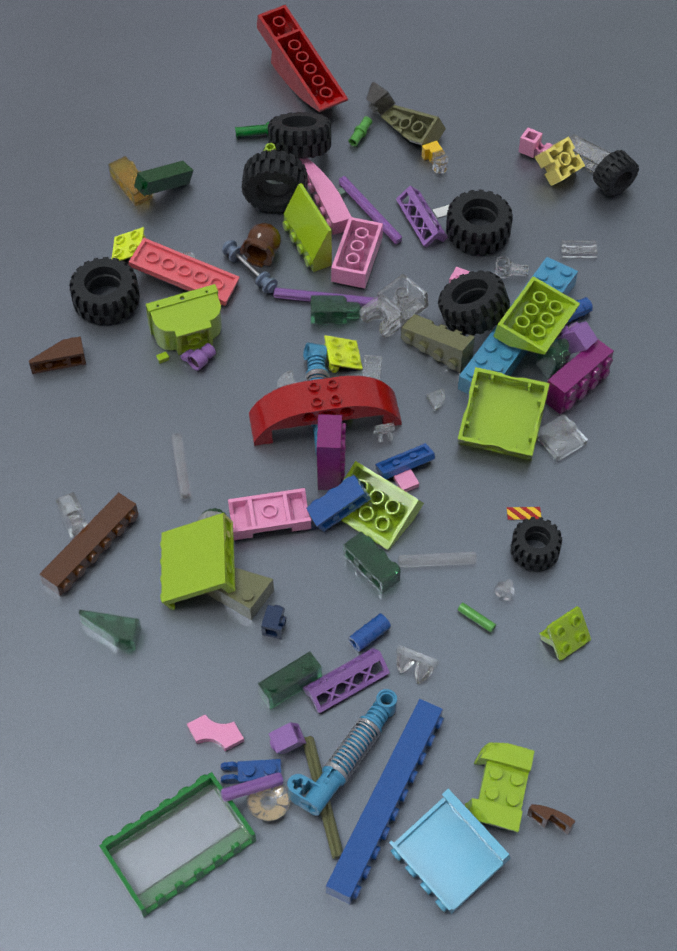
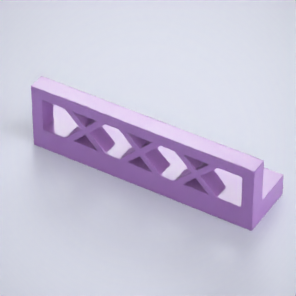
(430, 222)
(342, 673)

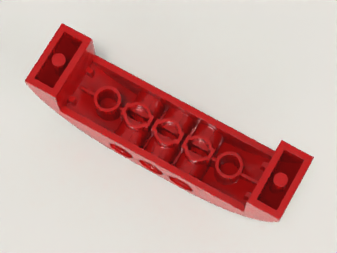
(303, 401)

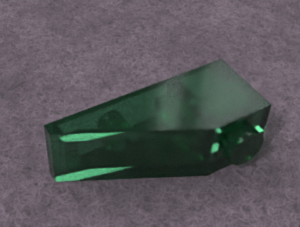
(118, 630)

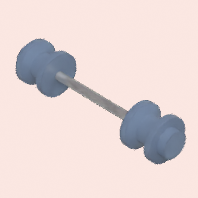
(263, 280)

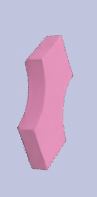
(208, 731)

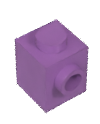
(286, 738)

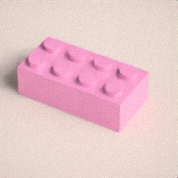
(357, 252)

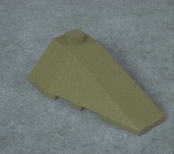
(414, 125)

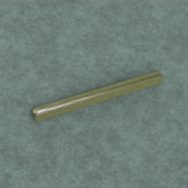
(327, 813)

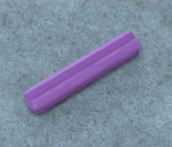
(251, 786)

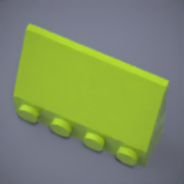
(308, 230)
(535, 317)
(386, 513)

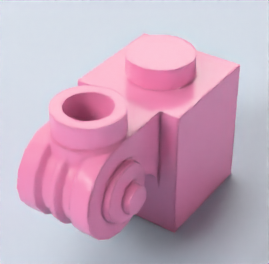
(531, 143)

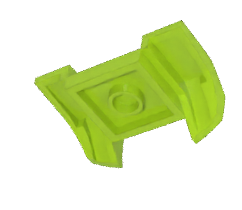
(502, 785)

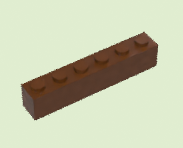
(89, 544)

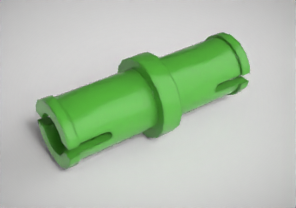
(360, 131)

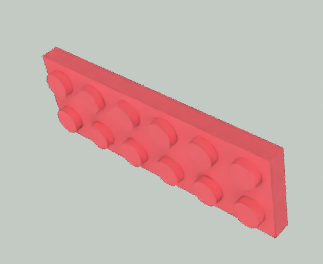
(182, 269)

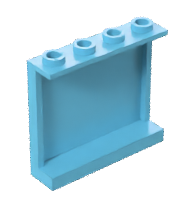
(450, 852)

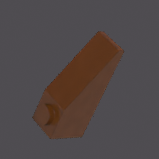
(61, 355)

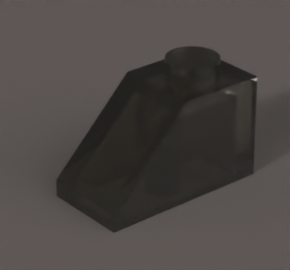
(379, 99)

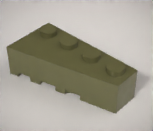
(439, 342)
(249, 593)

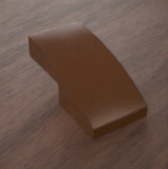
(545, 814)

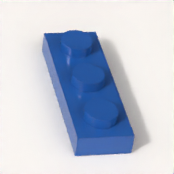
(405, 461)

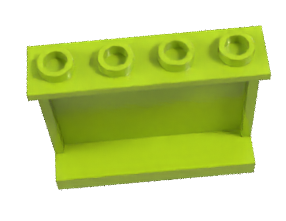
(197, 559)

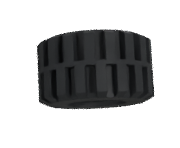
(615, 173)
(536, 557)

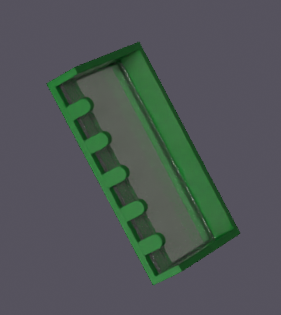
(177, 843)

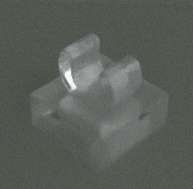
(384, 429)

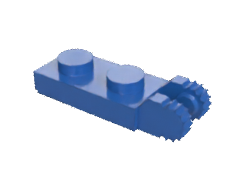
(249, 770)

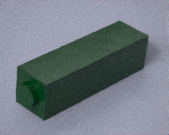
(163, 178)

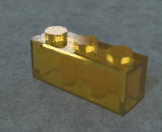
(125, 174)

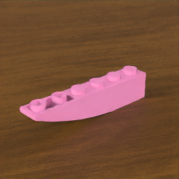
(327, 198)

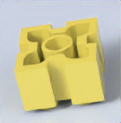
(559, 161)

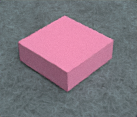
(406, 480)

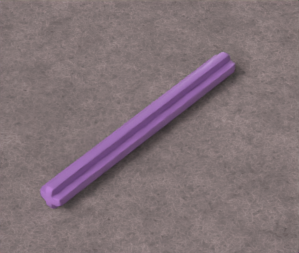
(374, 214)
(303, 295)

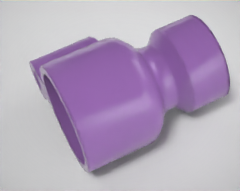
(199, 358)

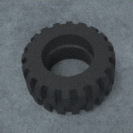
(300, 134)
(272, 166)
(479, 206)
(474, 302)
(104, 307)

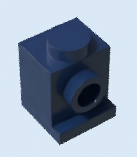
(273, 621)

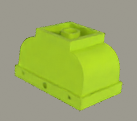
(186, 322)

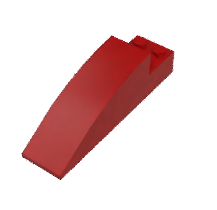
(298, 60)

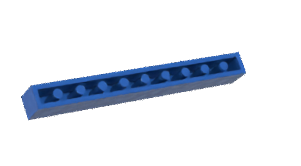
(384, 803)

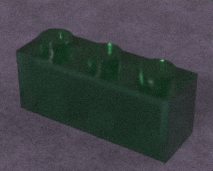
(372, 562)
(289, 680)

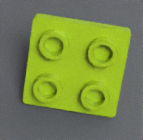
(567, 633)

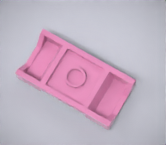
(269, 513)

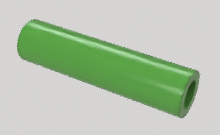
(477, 617)

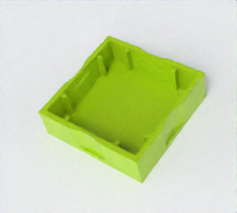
(503, 413)

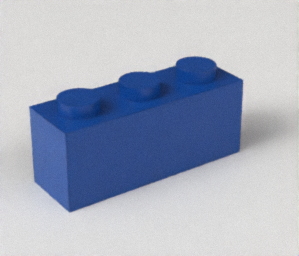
(338, 503)

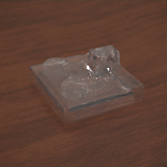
(561, 437)

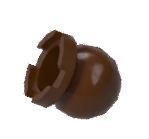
(261, 245)

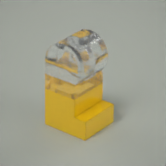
(436, 156)

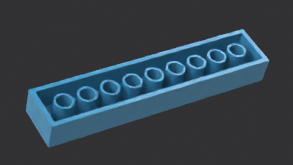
(503, 358)

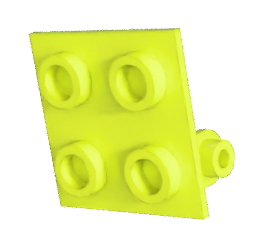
(127, 243)
(342, 353)

